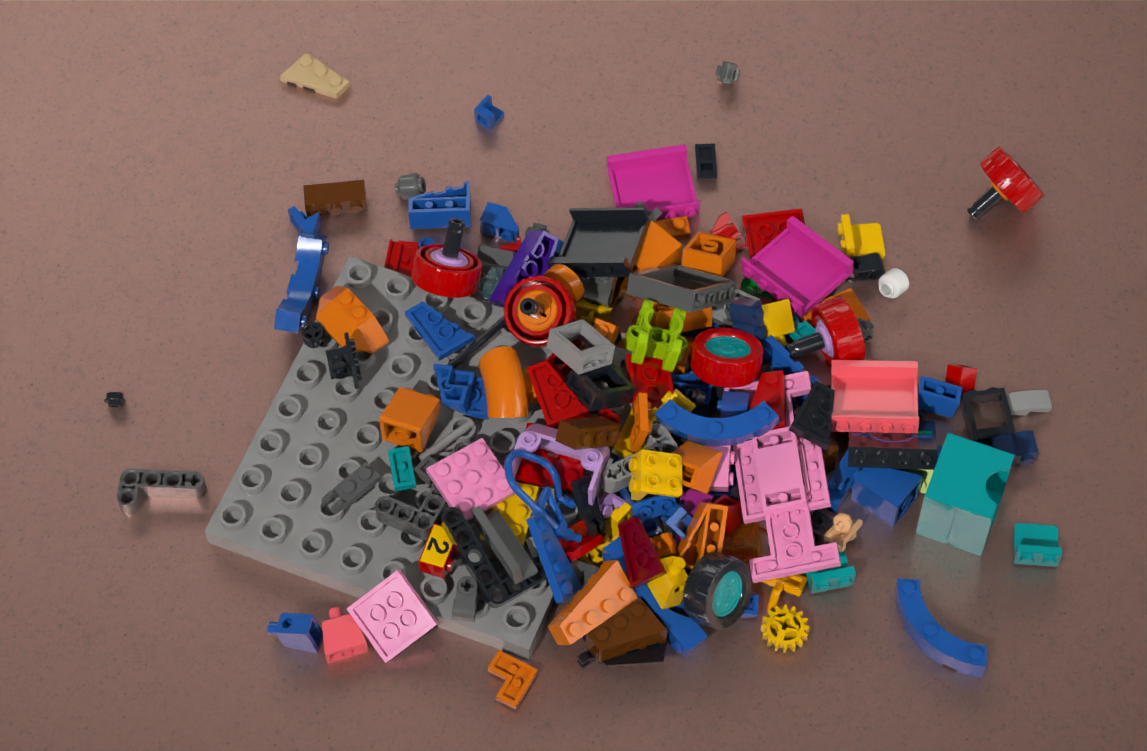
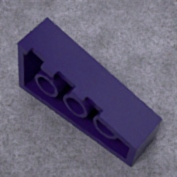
(528, 261)

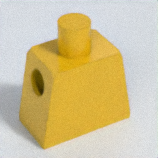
(778, 320)
(670, 587)

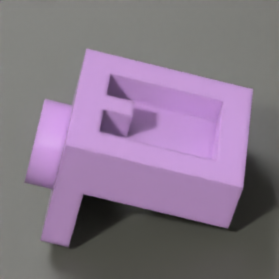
(608, 503)

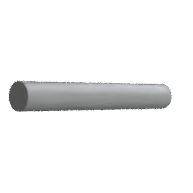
(448, 439)

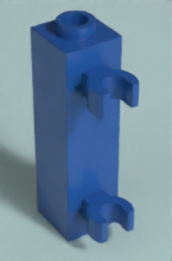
(840, 484)

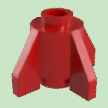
(726, 230)

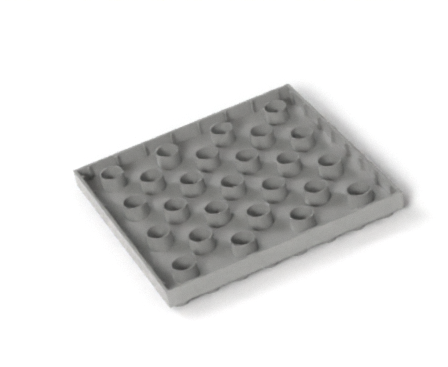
(328, 429)

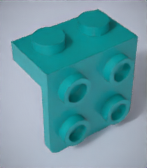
(1036, 545)
(833, 577)

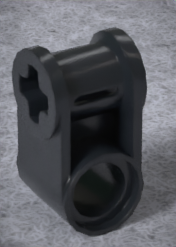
(867, 268)

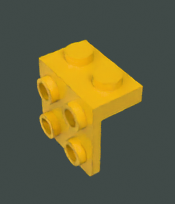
(860, 238)
(655, 474)

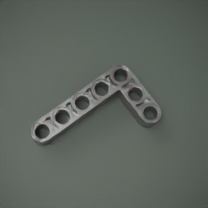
(416, 516)

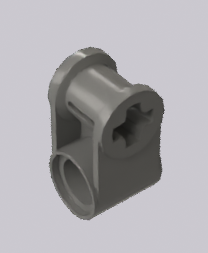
(465, 602)

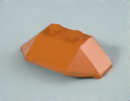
(343, 312)

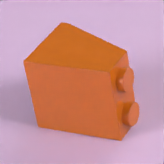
(657, 249)
(409, 418)

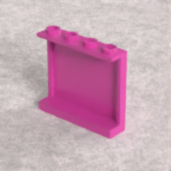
(656, 179)
(798, 267)

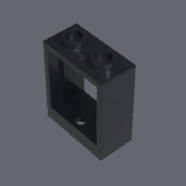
(984, 396)
(596, 399)

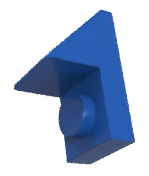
(302, 223)

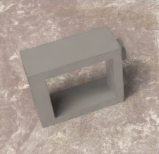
(599, 351)

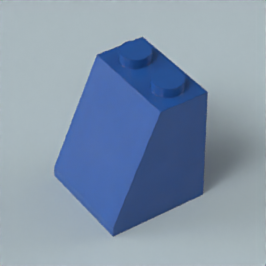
(885, 492)

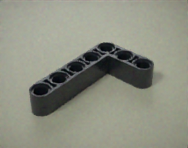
(484, 565)

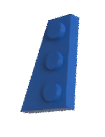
(436, 331)

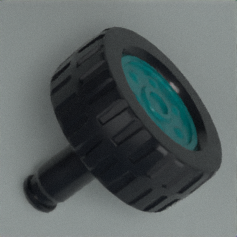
(717, 590)

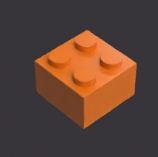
(709, 253)

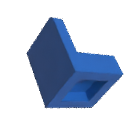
(487, 114)
(677, 519)

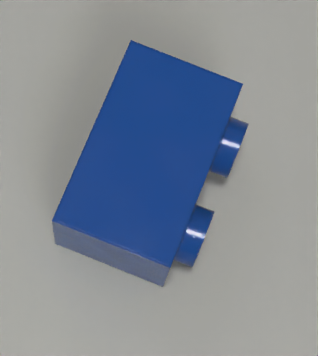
(938, 396)

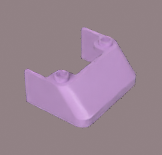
(544, 437)

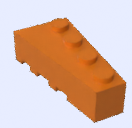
(597, 601)

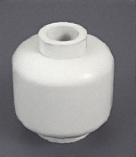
(893, 283)

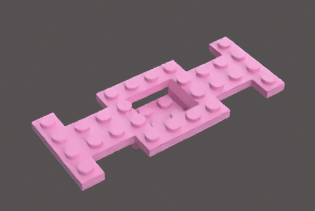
(775, 492)

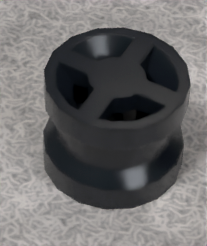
(309, 332)

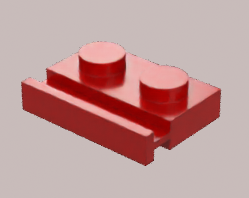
(401, 256)

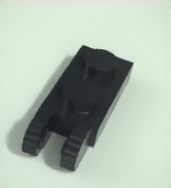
(589, 513)

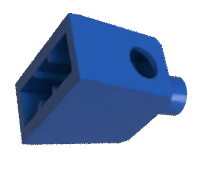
(297, 631)

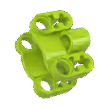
(655, 341)

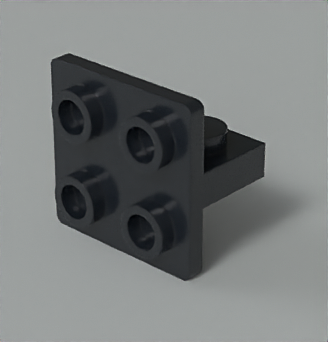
(344, 362)

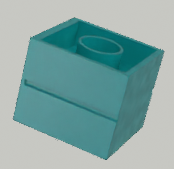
(964, 494)

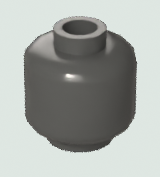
(410, 185)

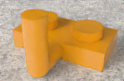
(791, 584)

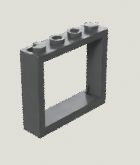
(681, 287)

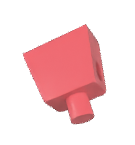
(342, 636)

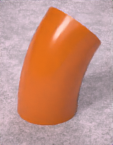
(504, 383)

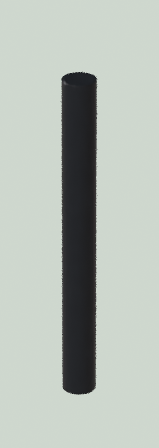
(478, 343)

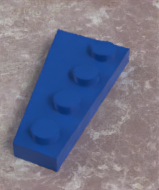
(780, 359)
(556, 565)

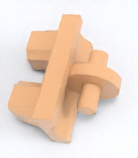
(843, 530)

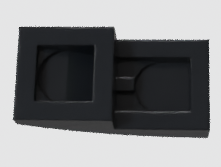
(706, 161)

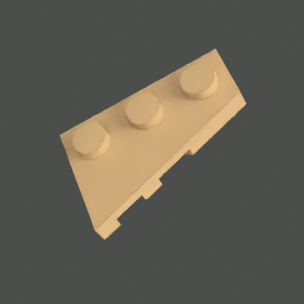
(315, 75)

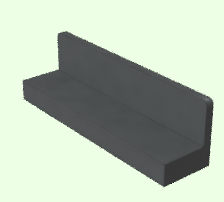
(504, 545)

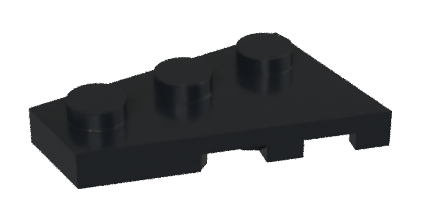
(814, 416)

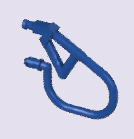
(560, 525)

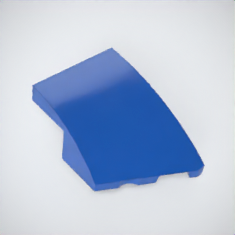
(462, 391)

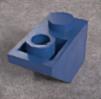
(498, 222)

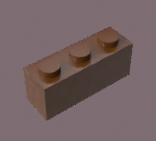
(335, 198)
(588, 432)

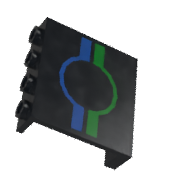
(894, 449)

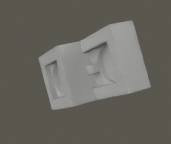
(1029, 401)

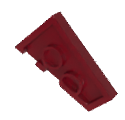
(639, 553)

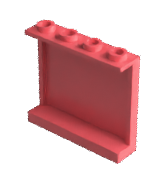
(875, 396)

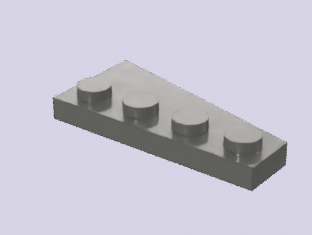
(599, 289)

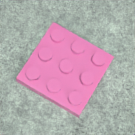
(471, 479)
(392, 616)

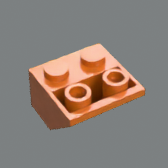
(698, 465)

